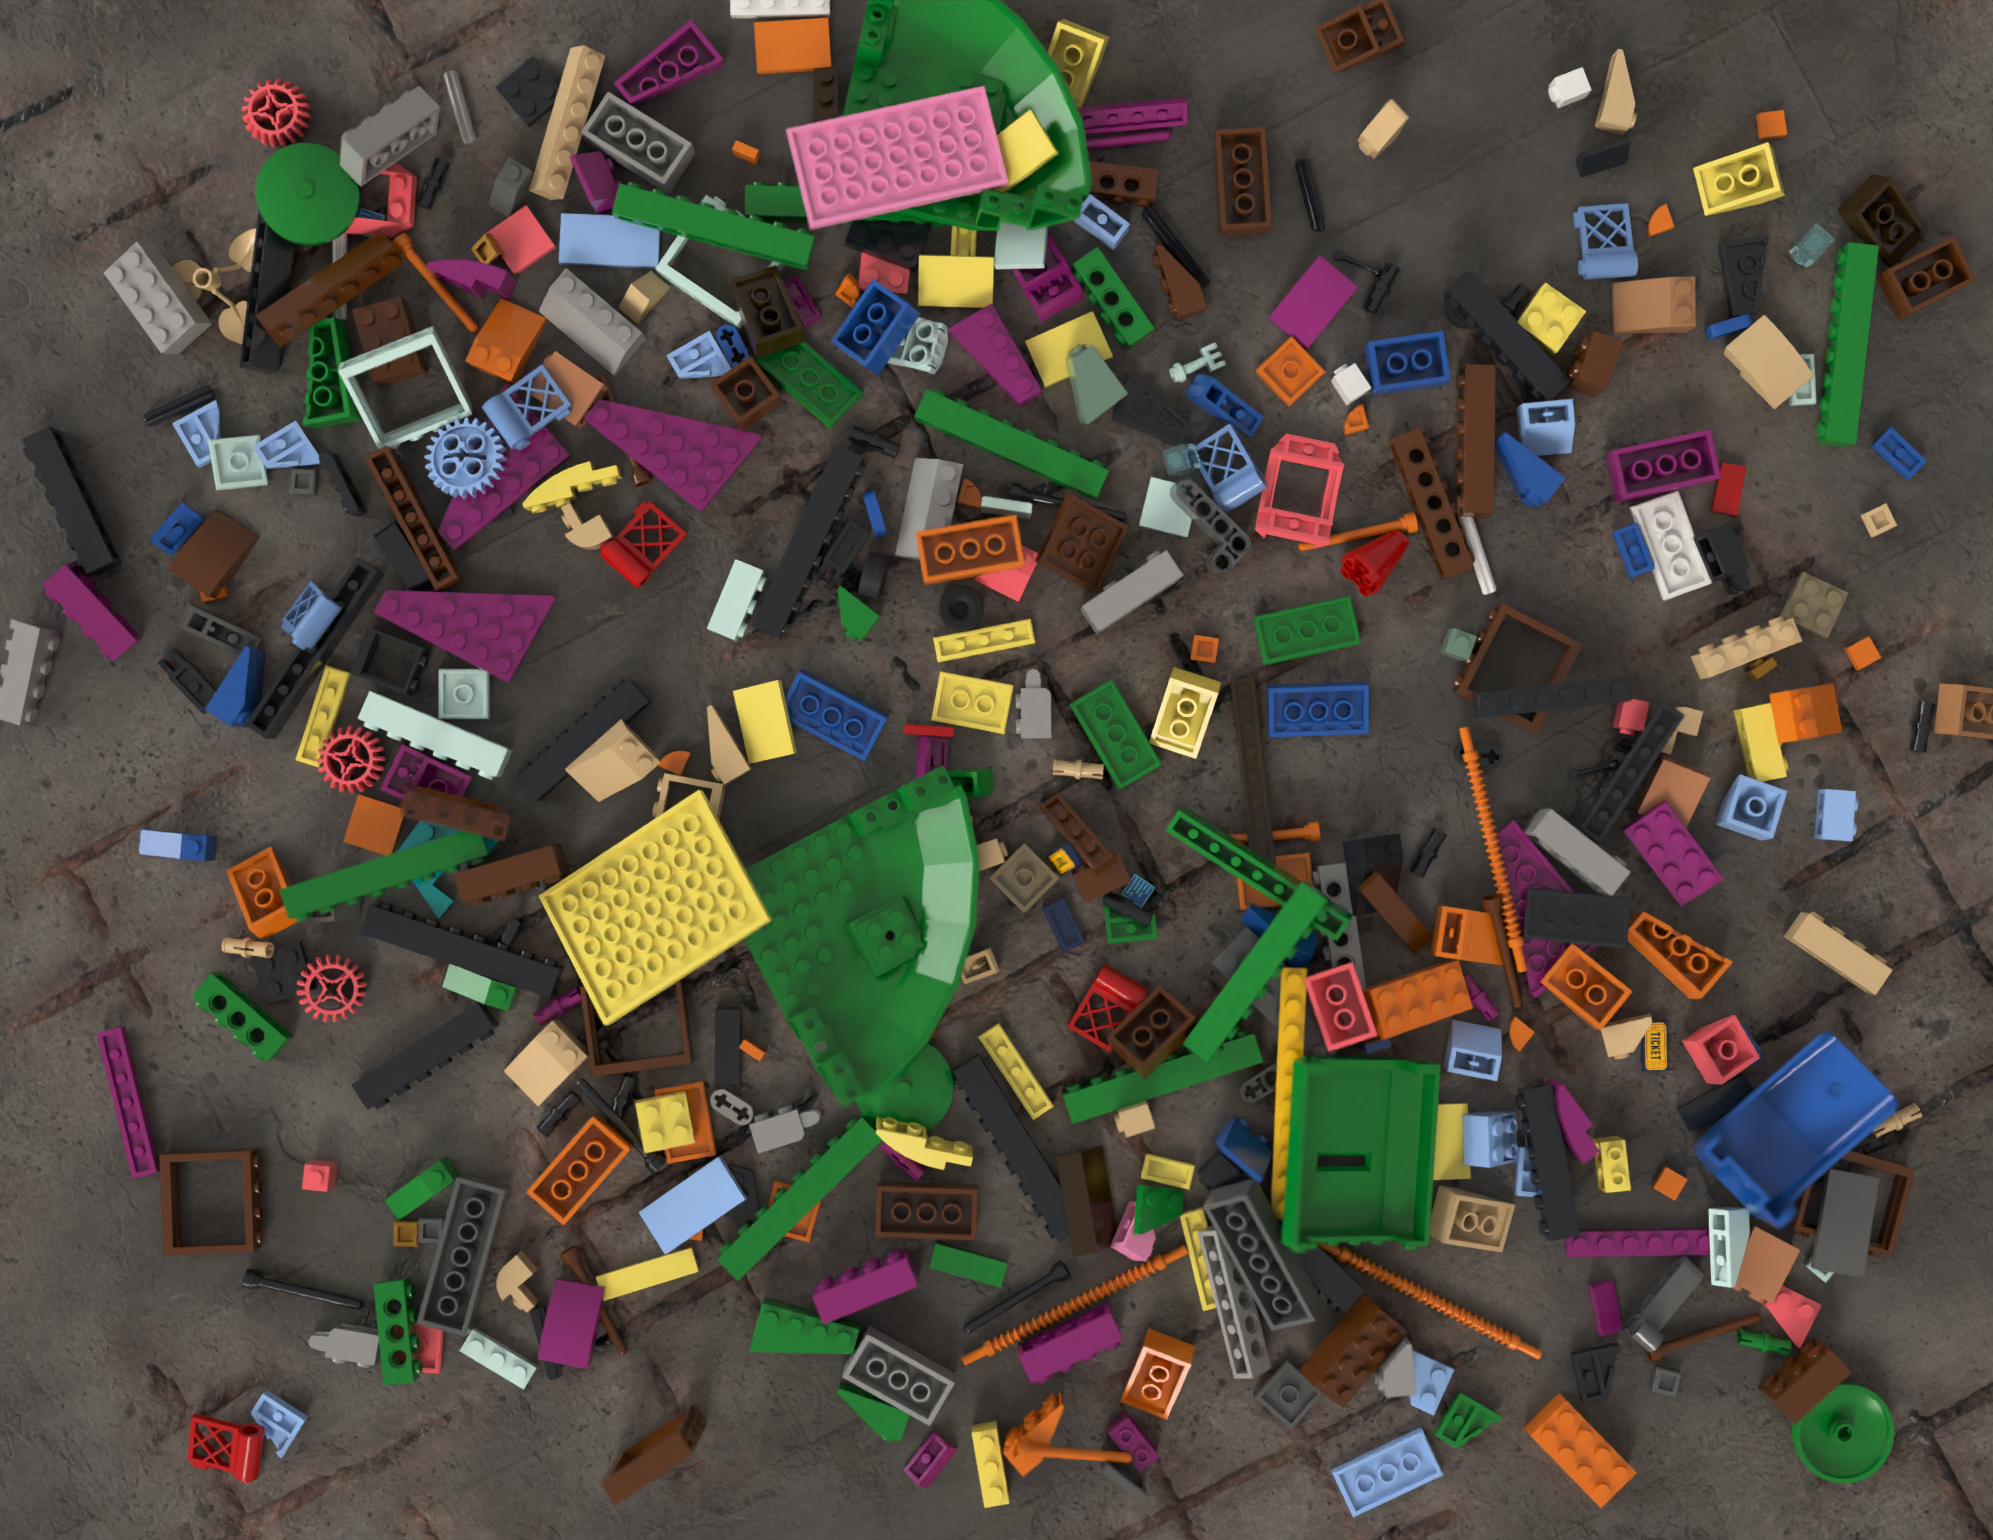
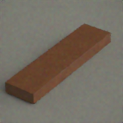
(1078, 834)
(1395, 912)

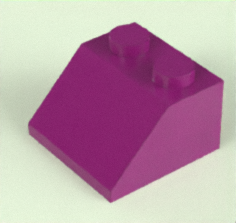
(597, 179)

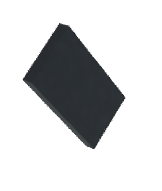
(1577, 918)

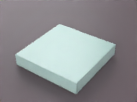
(1020, 247)
(237, 463)
(1006, 507)
(1162, 512)
(464, 694)

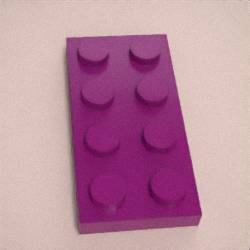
(1673, 853)

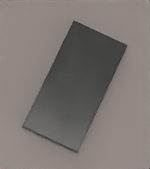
(1845, 1223)

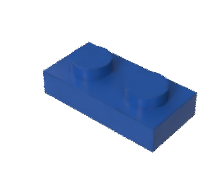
(1898, 453)
(177, 528)
(1633, 550)

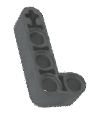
(1207, 522)
(1662, 1303)

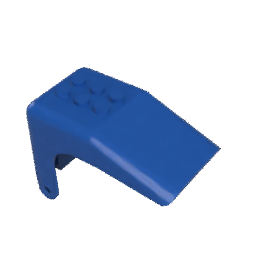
(1795, 1127)

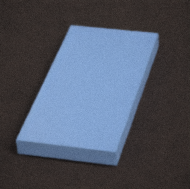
(607, 242)
(693, 1205)
(1387, 1472)

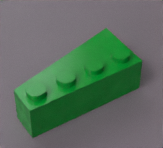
(327, 394)
(800, 1330)

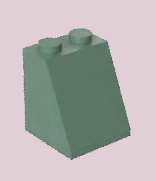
(1091, 383)

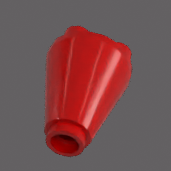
(1374, 561)

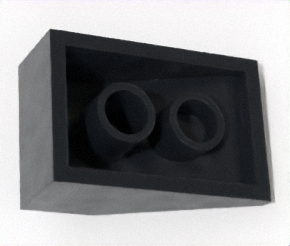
(1365, 857)

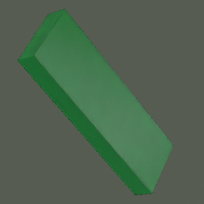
(968, 1264)

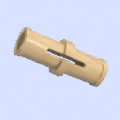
(1078, 769)
(248, 947)
(1897, 1120)

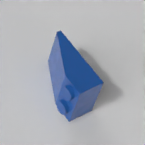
(1528, 473)
(240, 689)
(1244, 1147)

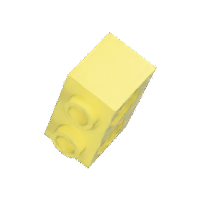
(1612, 1164)

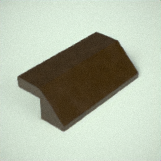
(1086, 1200)

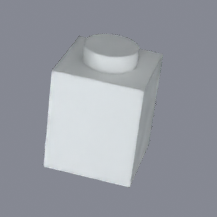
(1569, 87)
(1350, 383)

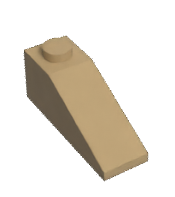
(1617, 101)
(1382, 130)
(726, 755)

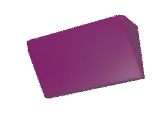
(802, 302)
(931, 754)
(1605, 1307)
(930, 1460)

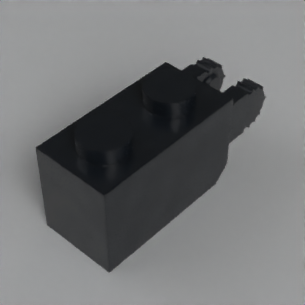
(1724, 558)

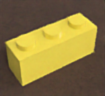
(1760, 743)
(990, 1464)

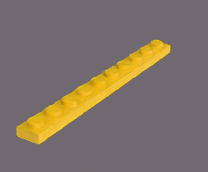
(1289, 1047)

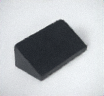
(1603, 158)

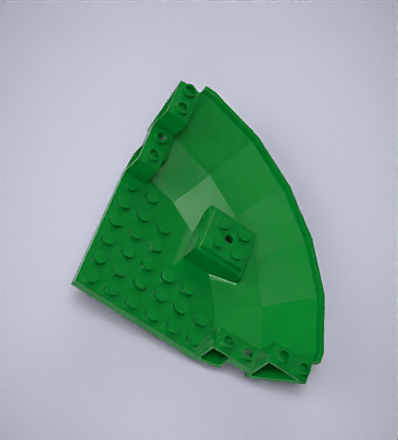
(966, 44)
(830, 917)

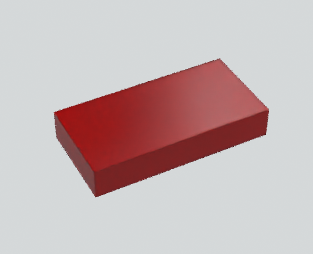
(1728, 489)
(926, 730)

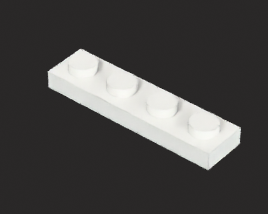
(779, 8)

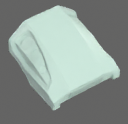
(922, 346)

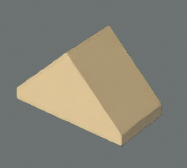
(643, 296)
(979, 965)

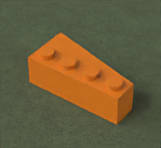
(1676, 955)

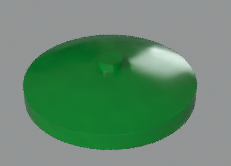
(307, 194)
(916, 1094)
(1845, 1434)

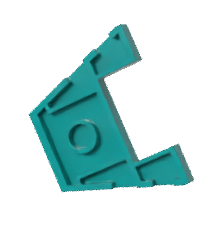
(434, 896)

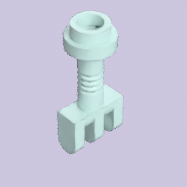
(1179, 372)

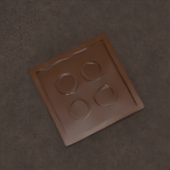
(1082, 543)

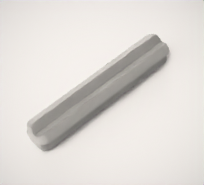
(460, 107)

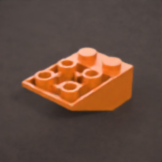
(1465, 935)
(1036, 1429)

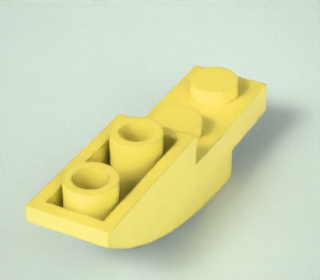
(561, 487)
(913, 1143)

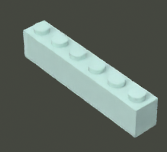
(435, 734)

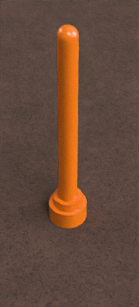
(405, 248)
(1407, 524)
(1308, 832)
(1023, 1449)

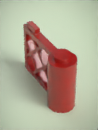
(628, 559)
(1117, 989)
(243, 1450)

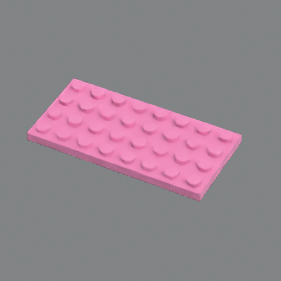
(897, 157)

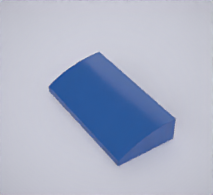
(1318, 709)
(834, 714)

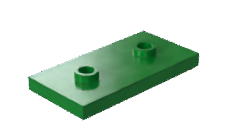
(812, 382)
(1306, 630)
(1115, 734)

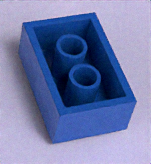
(875, 327)
(1407, 363)

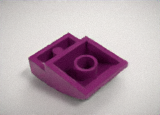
(474, 277)
(1050, 287)
(1313, 302)
(422, 770)
(1573, 1124)
(572, 1323)

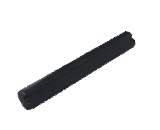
(1174, 246)

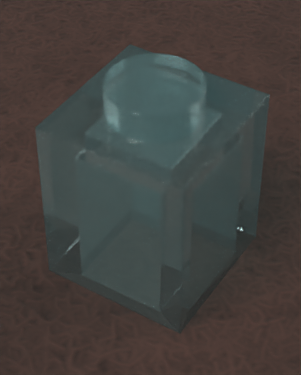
(1811, 245)
(1181, 459)

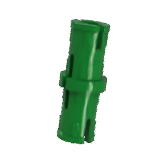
(1763, 1342)

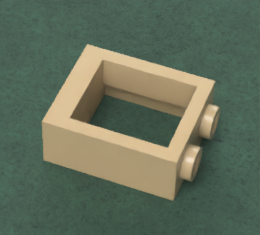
(663, 787)

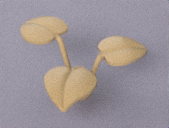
(196, 278)

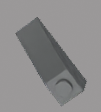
(216, 629)

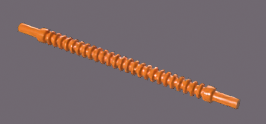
(1471, 756)
(1159, 1262)
(1512, 1340)

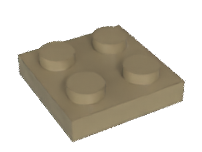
(1814, 605)
(1023, 877)

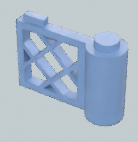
(1602, 261)
(509, 418)
(1239, 486)
(310, 623)

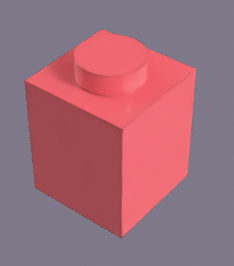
(1631, 716)
(320, 1175)

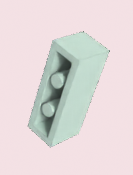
(737, 600)

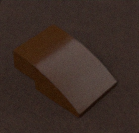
(1360, 35)
(213, 554)

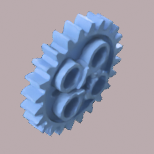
(463, 479)

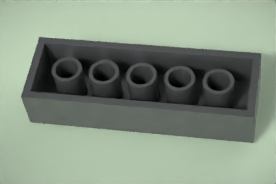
(1228, 961)
(1256, 1247)
(464, 1254)

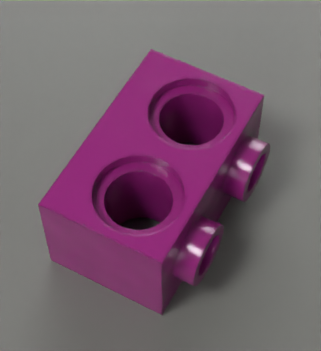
(1133, 1440)

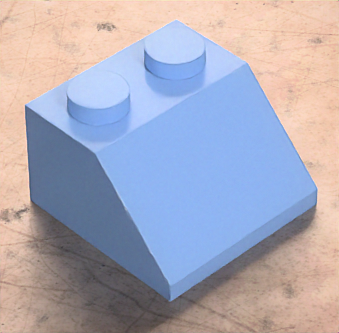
(1751, 808)

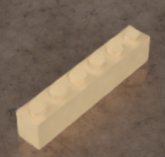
(567, 122)

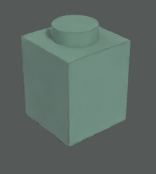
(1458, 644)

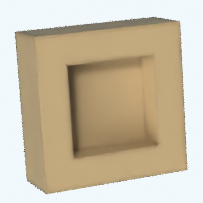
(1878, 520)

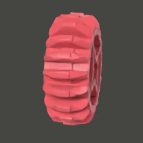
(256, 113)
(348, 768)
(346, 1004)

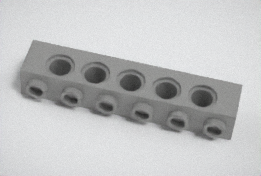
(1351, 948)
(1235, 1309)

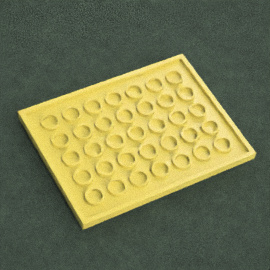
(654, 907)

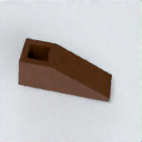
(1183, 290)

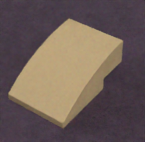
(1768, 362)

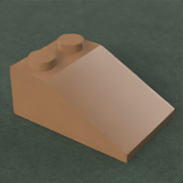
(1654, 305)
(1964, 711)

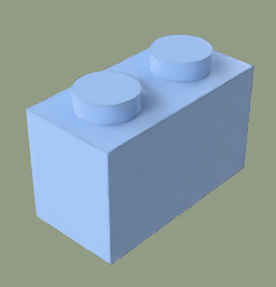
(1102, 222)
(1835, 815)

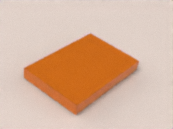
(792, 45)
(1295, 864)
(700, 1121)

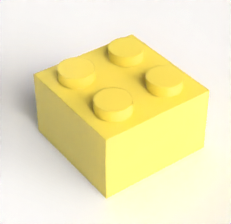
(1550, 318)
(664, 1121)

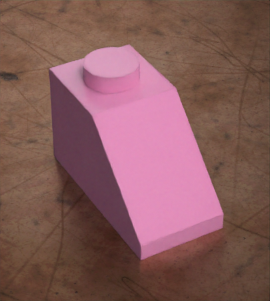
(1132, 1245)

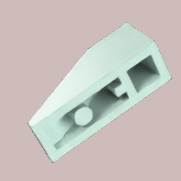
(1728, 1240)

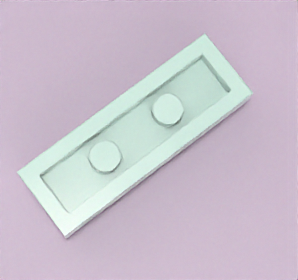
(498, 1358)

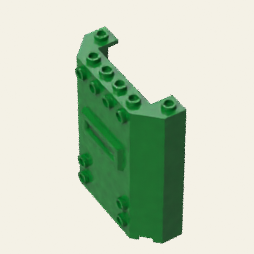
(1367, 1109)

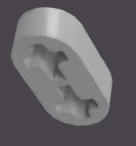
(728, 1111)

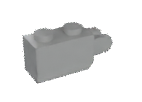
(1035, 709)
(782, 1128)
(349, 1343)

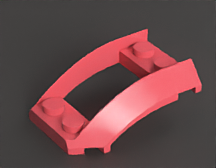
(400, 206)
(1295, 525)

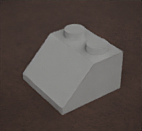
(1396, 1373)

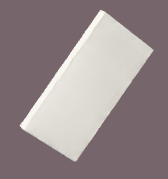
(1671, 545)

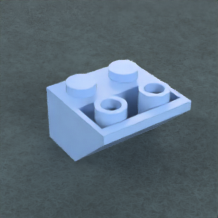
(1546, 426)
(1473, 1050)
(1490, 1138)

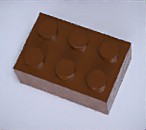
(1926, 278)
(384, 324)
(1152, 1032)
(1804, 1380)

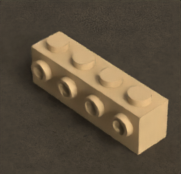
(1746, 648)
(1838, 953)

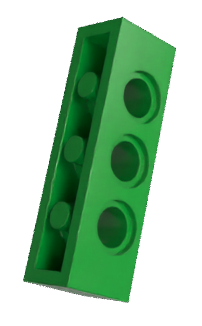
(1096, 264)
(275, 1036)
(393, 1369)

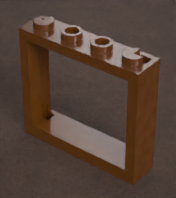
(1484, 640)
(455, 811)
(598, 1068)
(171, 1200)
(1893, 1212)
(653, 1455)

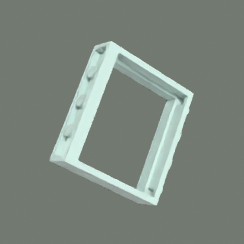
(691, 288)
(388, 353)

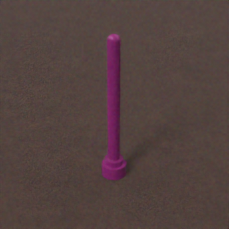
(1128, 139)

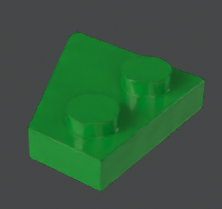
(1127, 930)
(1156, 1207)
(1464, 1420)

